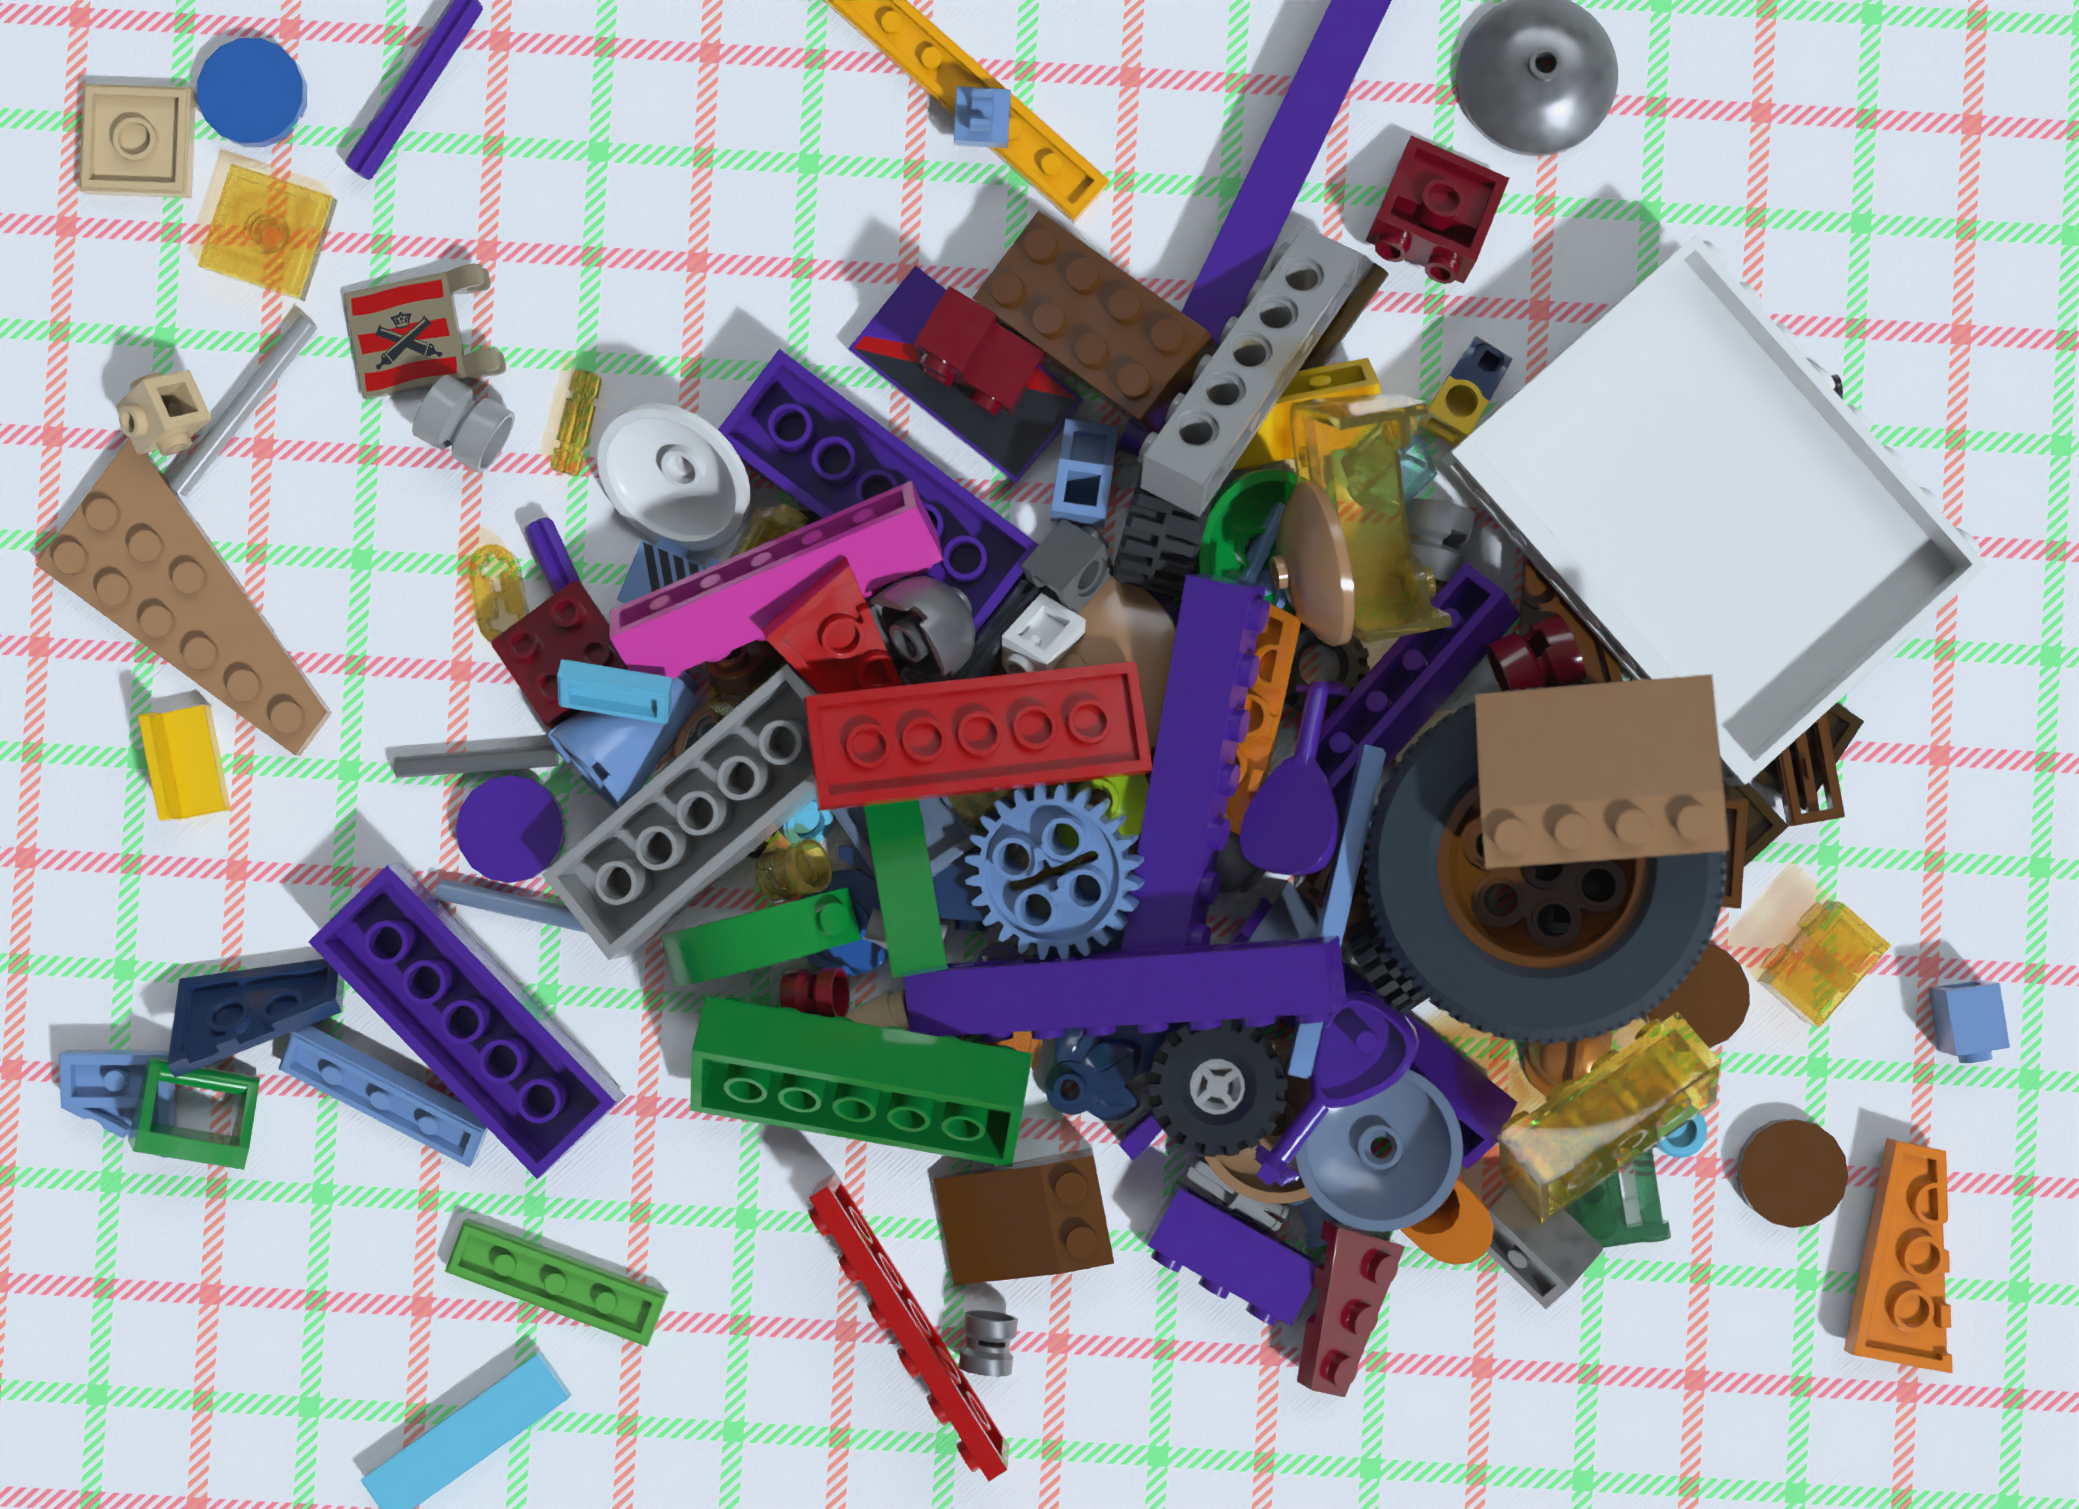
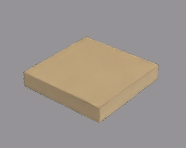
(137, 141)

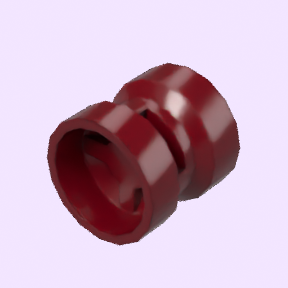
(816, 993)

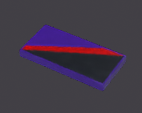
(1002, 440)

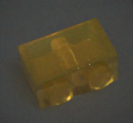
(1822, 961)

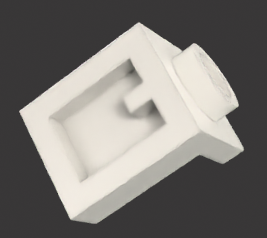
(1040, 636)

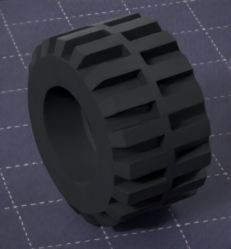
(1158, 543)

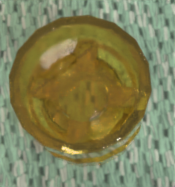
(793, 871)

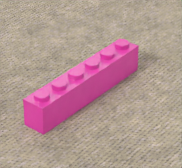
(735, 599)

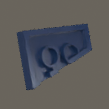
(248, 1007)

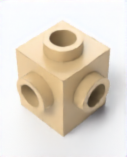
(163, 412)

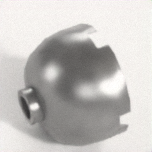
(925, 627)

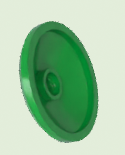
(1237, 517)

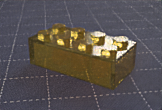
(1608, 1116)

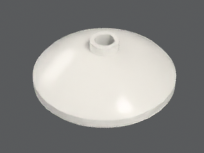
(673, 476)

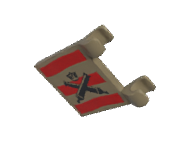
(411, 333)

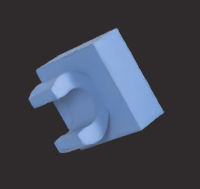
(982, 117)

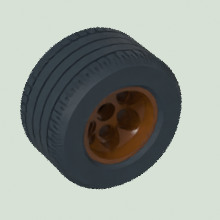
(1505, 969)

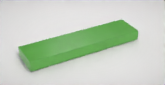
(556, 1282)

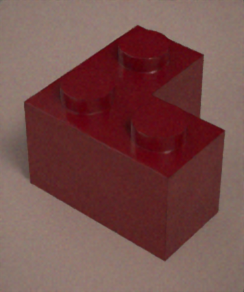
(977, 353)

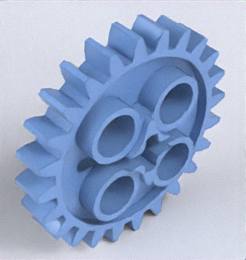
(1074, 914)

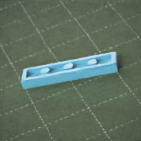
(467, 1435)

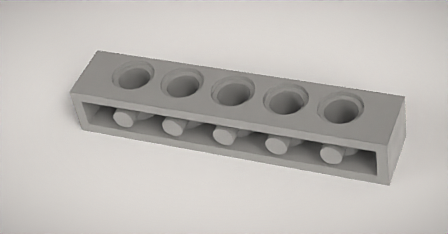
(1248, 370)

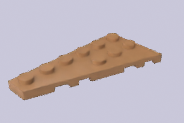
(165, 583)

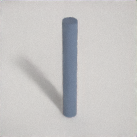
(507, 904)

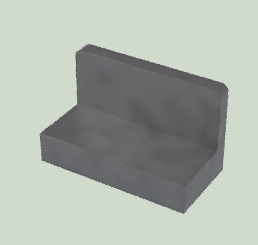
(1539, 1256)

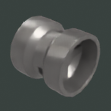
(988, 1343)

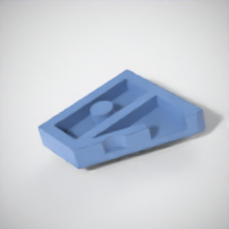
(107, 1087)

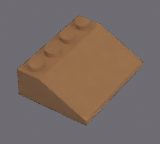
(1600, 772)

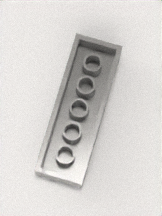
(692, 820)

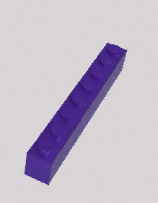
(1195, 761)
(1131, 989)

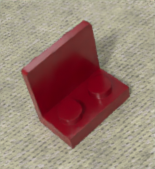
(560, 628)

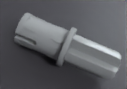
(1203, 1176)

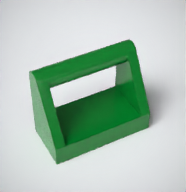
(191, 1143)

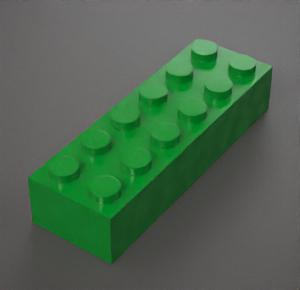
(858, 1080)

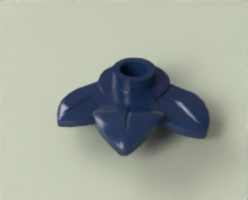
(1100, 1073)

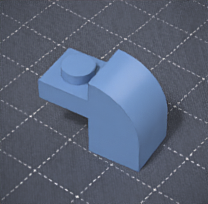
(1084, 473)

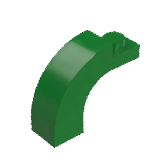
(760, 938)

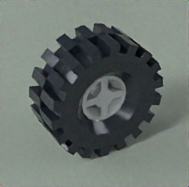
(1248, 1091)

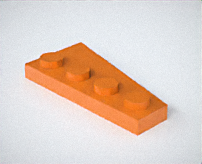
(1265, 704)
(1901, 1281)

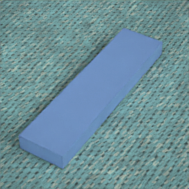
(384, 1094)

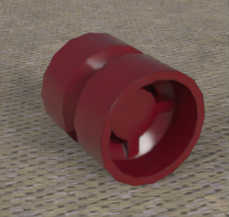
(1539, 660)

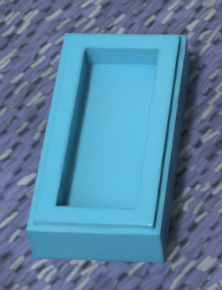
(614, 691)

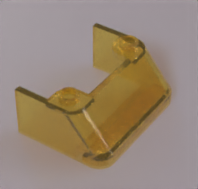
(1354, 455)

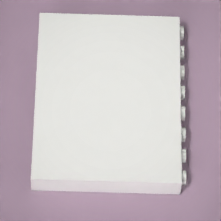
(1716, 506)

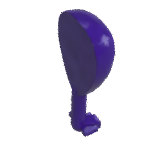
(1294, 815)
(1357, 1057)

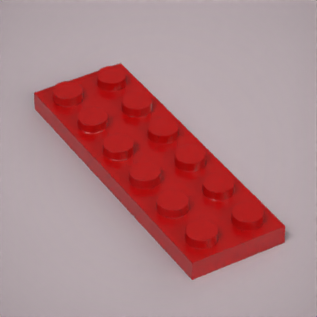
(977, 735)
(897, 1308)

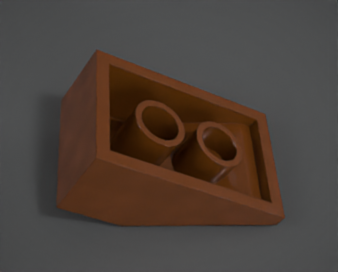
(1024, 1219)

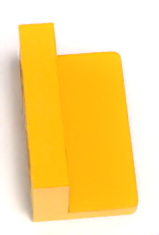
(184, 763)

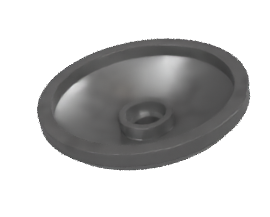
(1518, 103)

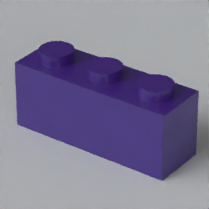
(1231, 1255)

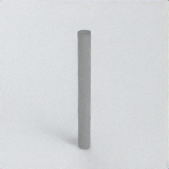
(242, 405)

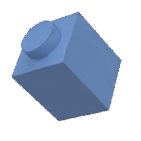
(1969, 1020)

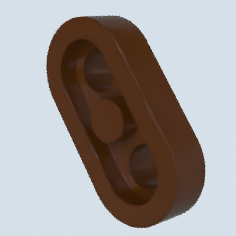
(748, 668)

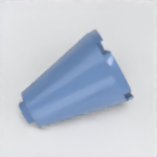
(618, 751)

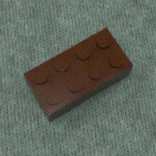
(1095, 322)

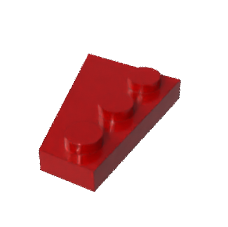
(833, 636)

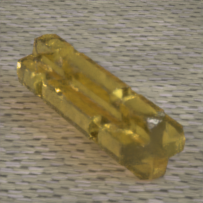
(576, 422)

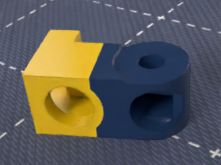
(1466, 392)

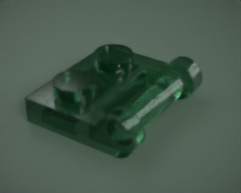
(1603, 1211)

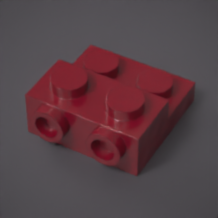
(1436, 211)

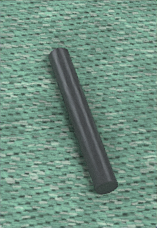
(475, 761)

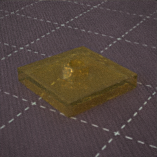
(267, 232)

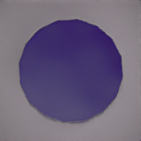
(511, 829)

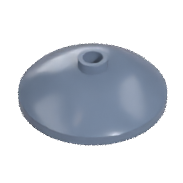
(1389, 1191)

